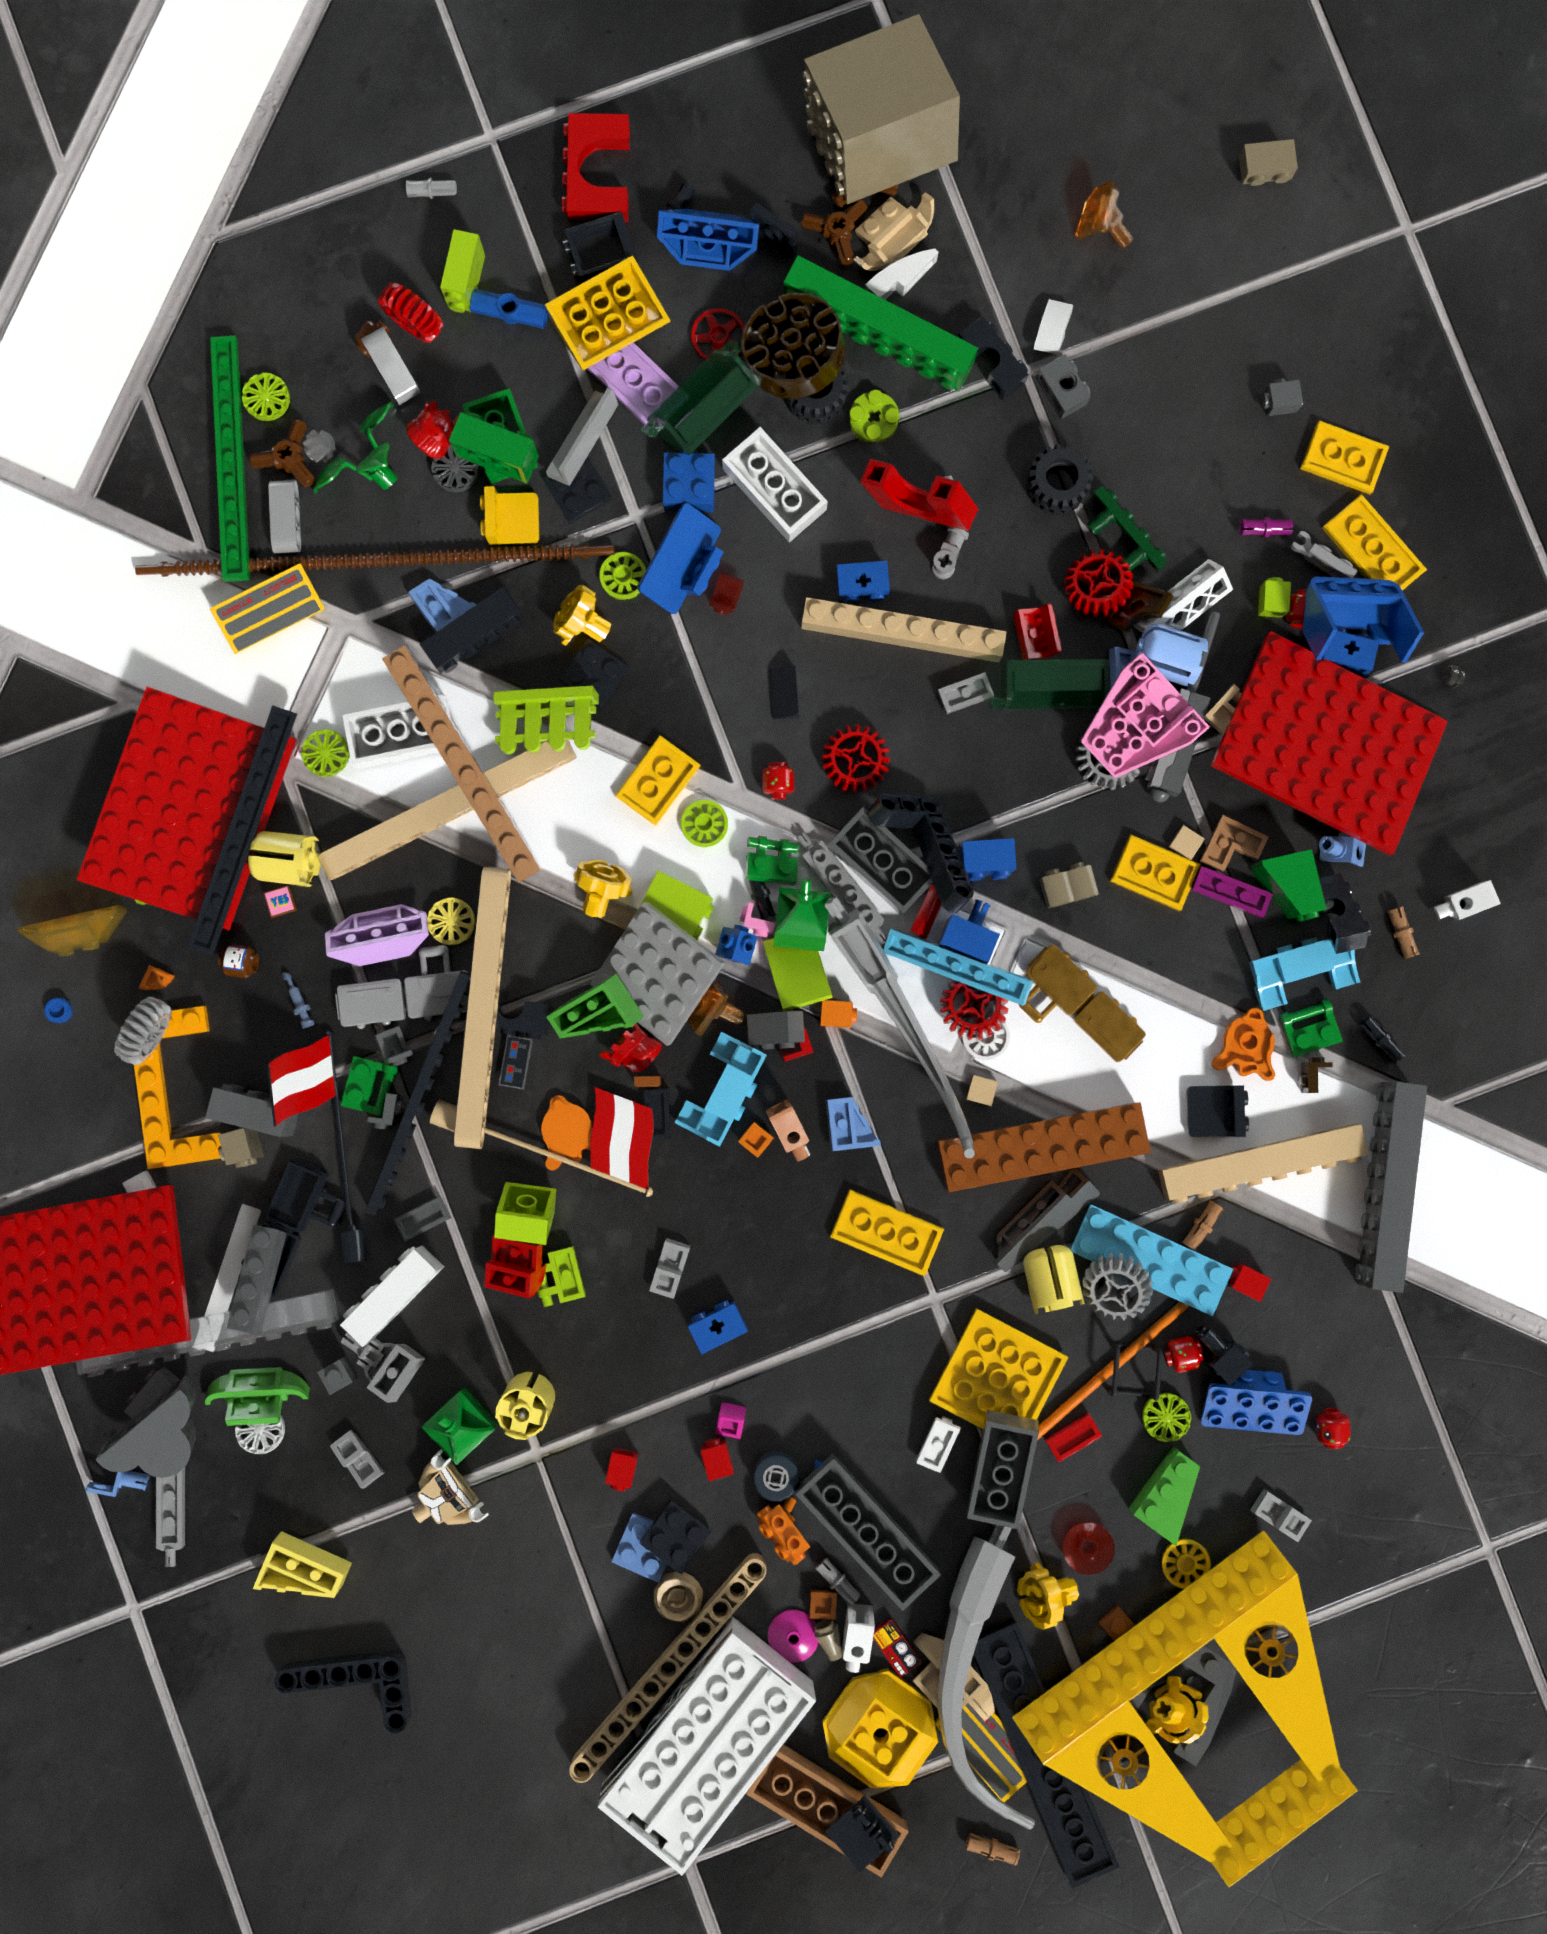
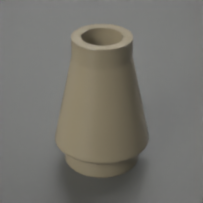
(828, 1637)

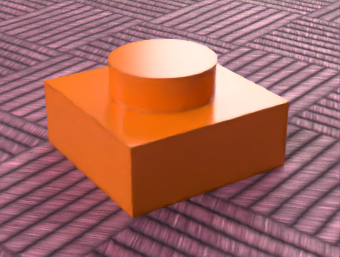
(756, 1139)

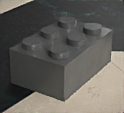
(247, 1110)

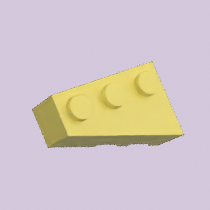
(301, 1568)

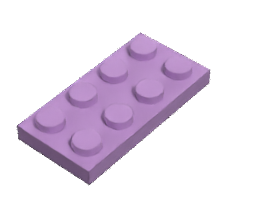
(635, 380)

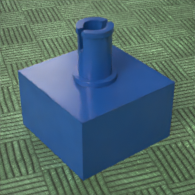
(969, 935)

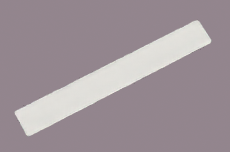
(231, 1264)

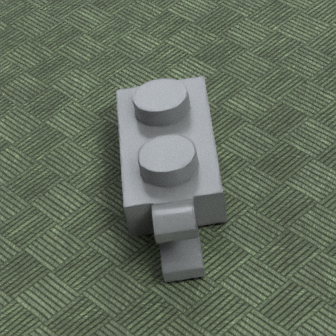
(1322, 558)

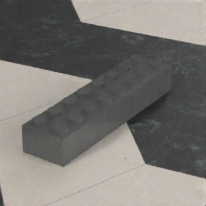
(1391, 1186)

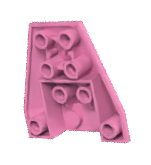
(1141, 720)

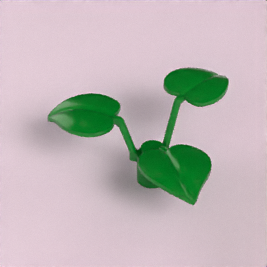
(375, 463)

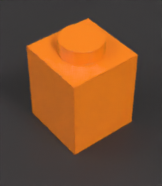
(837, 1014)

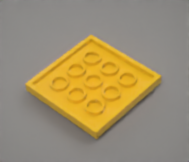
(997, 1372)

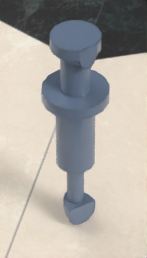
(301, 1008)

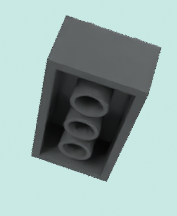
(881, 862)
(1002, 1469)

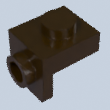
(1308, 1077)

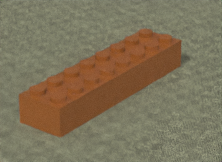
(1045, 1146)

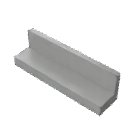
(582, 436)

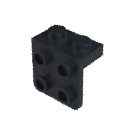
(1217, 1111)

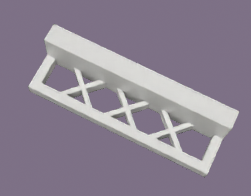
(1196, 584)

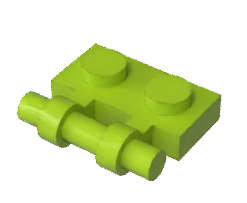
(566, 1277)

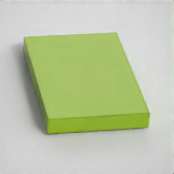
(797, 975)

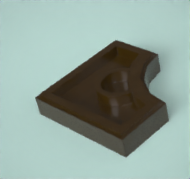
(1143, 604)

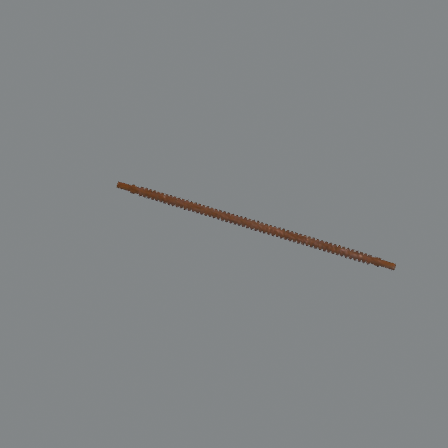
(585, 551)

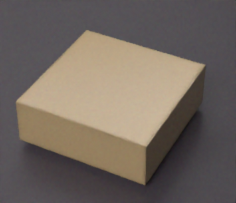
(1186, 842)
(982, 1090)

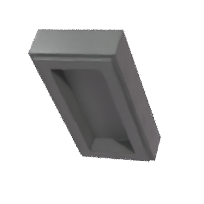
(422, 1218)

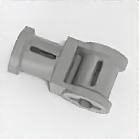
(949, 553)

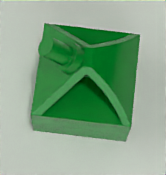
(801, 918)
(460, 1425)

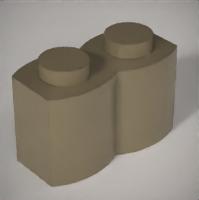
(1068, 885)

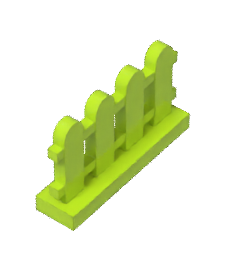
(534, 703)

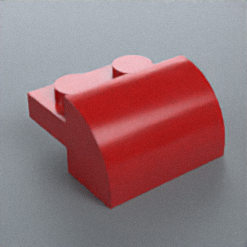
(515, 1267)

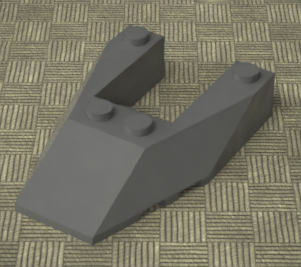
(1213, 1676)

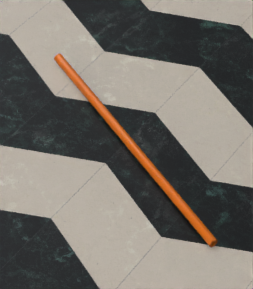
(1107, 1371)

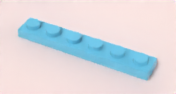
(958, 966)

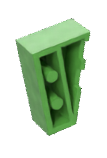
(597, 1009)
(1167, 1495)

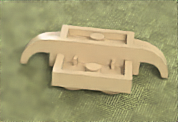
(893, 232)
(975, 1691)

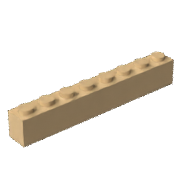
(903, 630)
(1262, 1162)

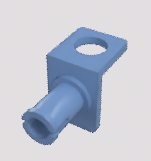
(1341, 850)
(127, 1479)

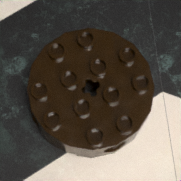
(794, 345)

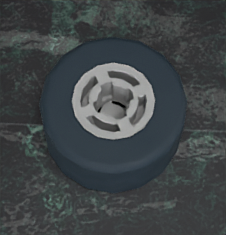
(779, 1467)

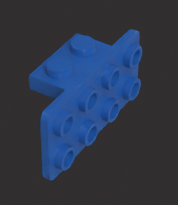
(682, 560)
(1256, 1404)

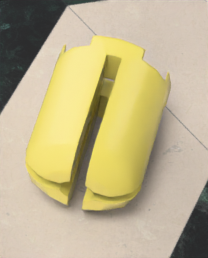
(283, 871)
(1041, 1282)
(518, 1396)

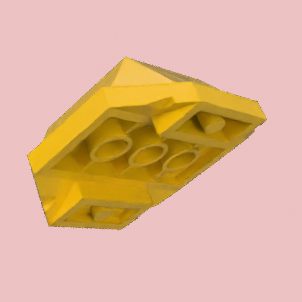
(874, 1703)

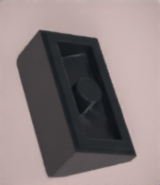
(784, 692)

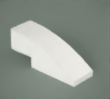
(902, 274)

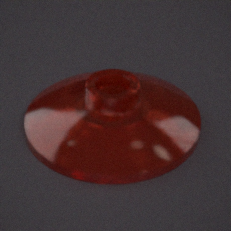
(1092, 1560)

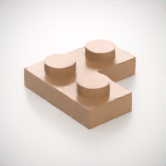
(1232, 837)

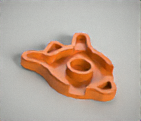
(1248, 1045)
(566, 1131)

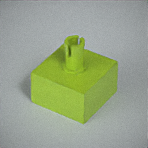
(525, 1213)

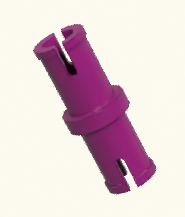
(1266, 527)

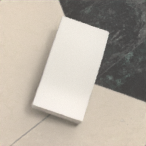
(1053, 327)

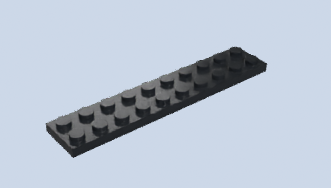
(1061, 1802)

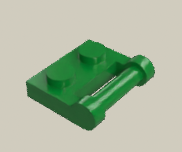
(1312, 1036)
(361, 1085)

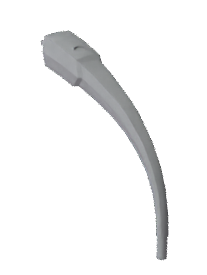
(879, 977)
(970, 1606)

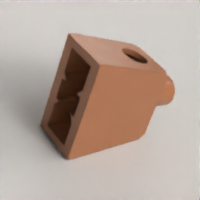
(786, 1121)

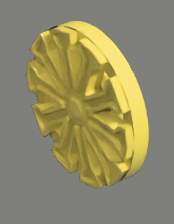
(451, 921)

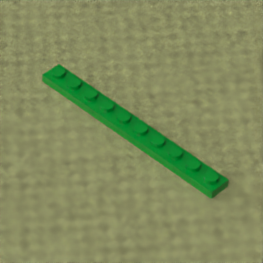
(230, 459)

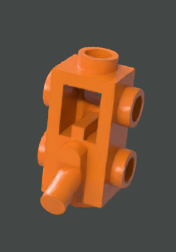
(779, 1527)

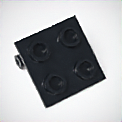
(863, 1833)

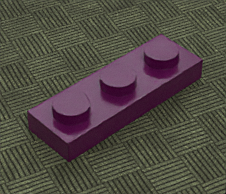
(1231, 892)

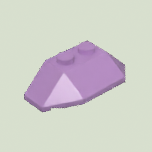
(377, 935)

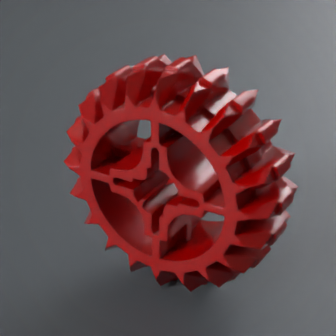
(410, 312)
(1082, 574)
(866, 763)
(965, 1012)

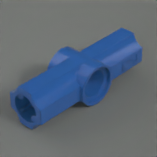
(494, 304)

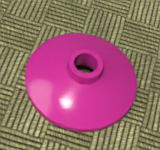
(790, 1623)

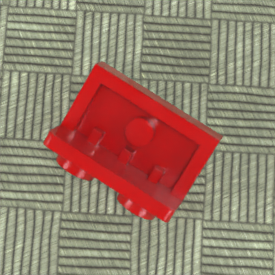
(1037, 632)

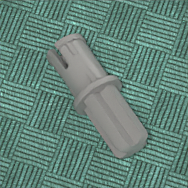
(430, 188)
(838, 1581)

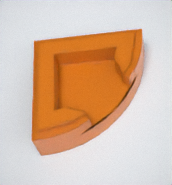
(155, 979)

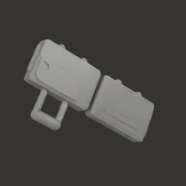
(388, 999)

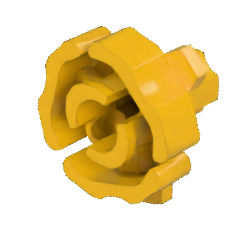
(579, 615)
(601, 885)
(1047, 1596)
(1176, 1713)

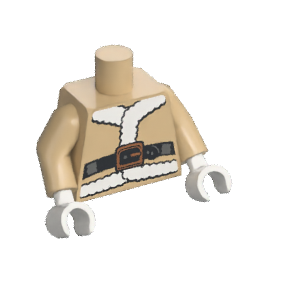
(446, 1495)

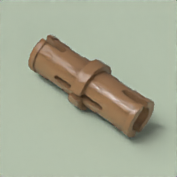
(1403, 932)
(1202, 1225)
(992, 1849)

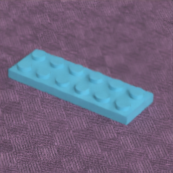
(1171, 1266)

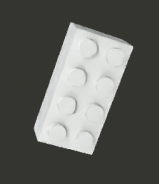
(774, 484)
(387, 735)
(389, 1298)

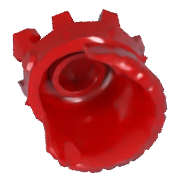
(431, 430)
(633, 1050)

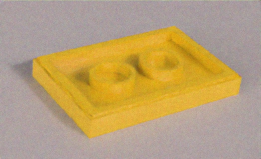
(1344, 457)
(657, 780)
(1155, 872)

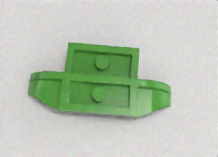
(256, 1394)

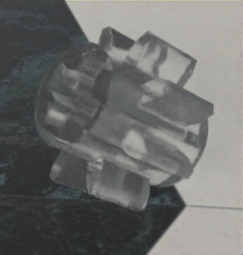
(319, 445)

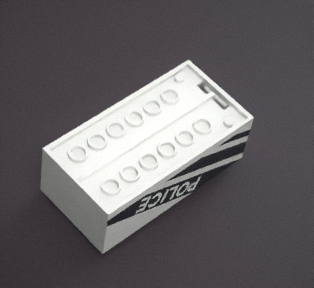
(706, 1745)

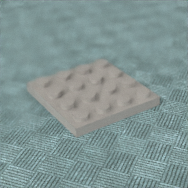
(661, 971)

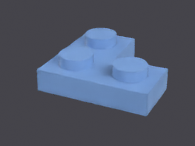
(635, 1556)

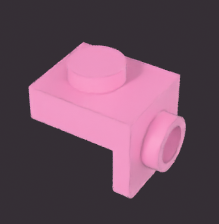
(759, 927)

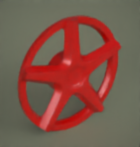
(718, 333)

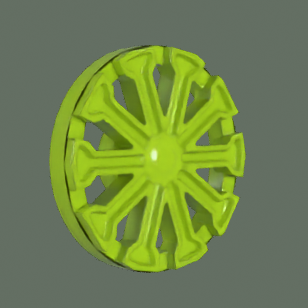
(266, 396)
(622, 575)
(325, 753)
(704, 823)
(1166, 1417)

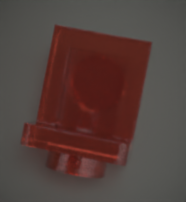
(726, 594)

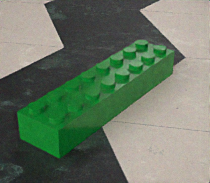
(886, 326)

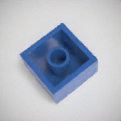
(689, 481)
(988, 858)

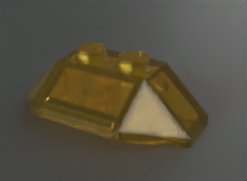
(75, 931)

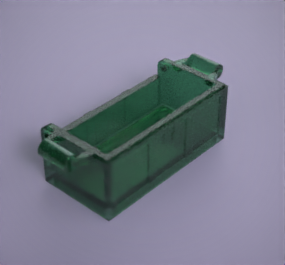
(702, 400)
(1053, 684)

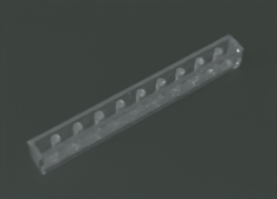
(211, 1330)

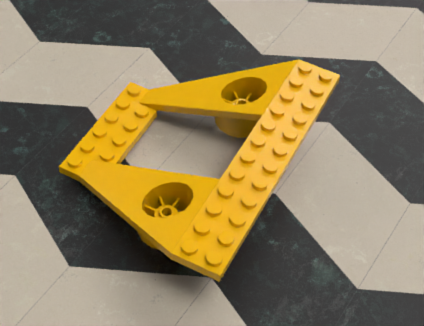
(1092, 1708)

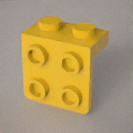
(510, 517)

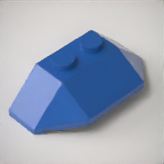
(707, 237)

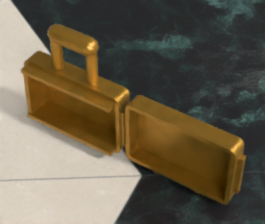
(1073, 992)

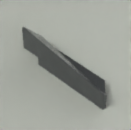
(1043, 1217)

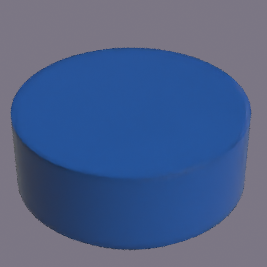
(58, 1010)

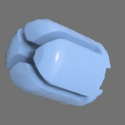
(1173, 653)

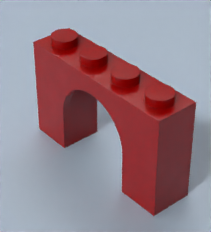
(586, 135)
(943, 504)

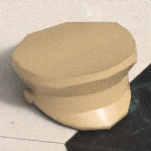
(678, 1596)

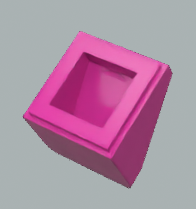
(730, 1420)

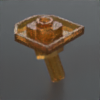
(1103, 215)
(711, 1007)

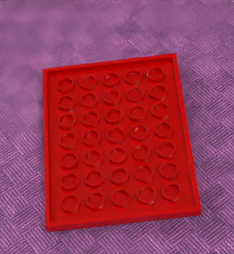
(1329, 743)
(175, 805)
(91, 1280)

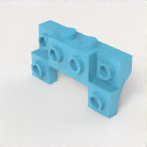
(1299, 963)
(727, 1098)

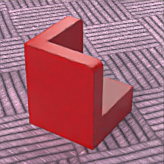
(800, 1049)

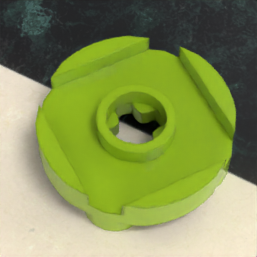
(872, 431)

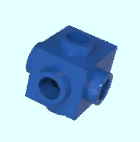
(736, 944)

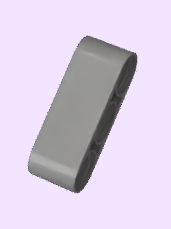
(390, 365)
(284, 516)

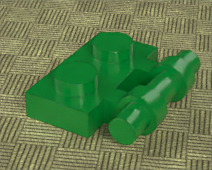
(768, 867)

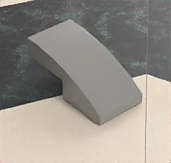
(669, 1268)
(357, 1458)
(1280, 1515)

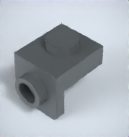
(392, 1046)
(392, 1108)

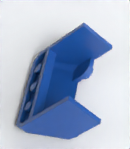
(1359, 605)

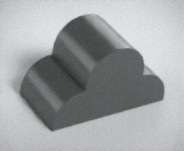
(157, 1438)

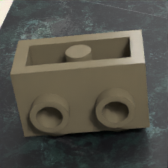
(1268, 162)
(240, 1147)

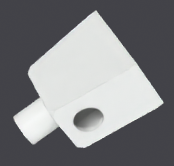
(1476, 899)
(858, 1636)

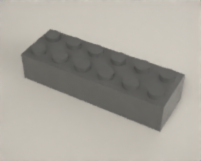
(867, 1532)

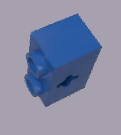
(873, 573)
(1362, 648)
(708, 1338)

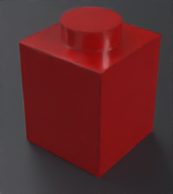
(1248, 1282)
(717, 1459)
(621, 1469)

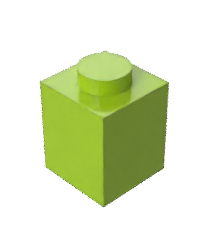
(1274, 598)

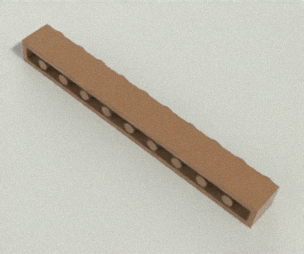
(461, 763)

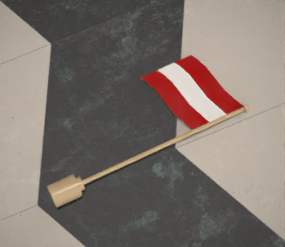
(618, 1139)

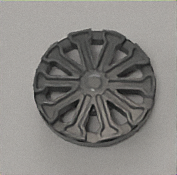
(455, 469)

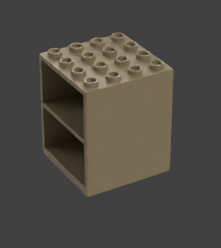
(882, 109)

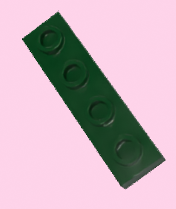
(1123, 518)

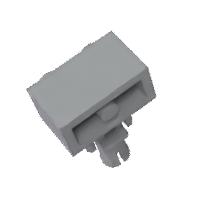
(386, 1367)

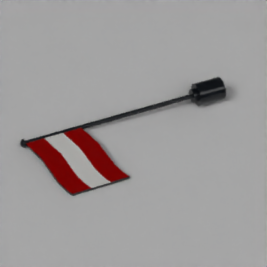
(303, 1082)

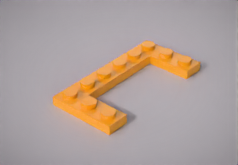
(153, 1103)

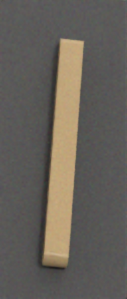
(438, 811)
(482, 1008)
(663, 1678)

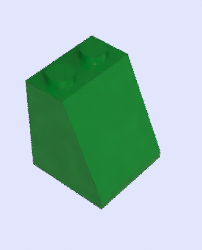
(1293, 883)

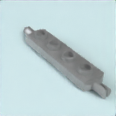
(840, 883)
(170, 1515)

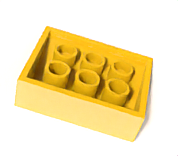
(606, 313)

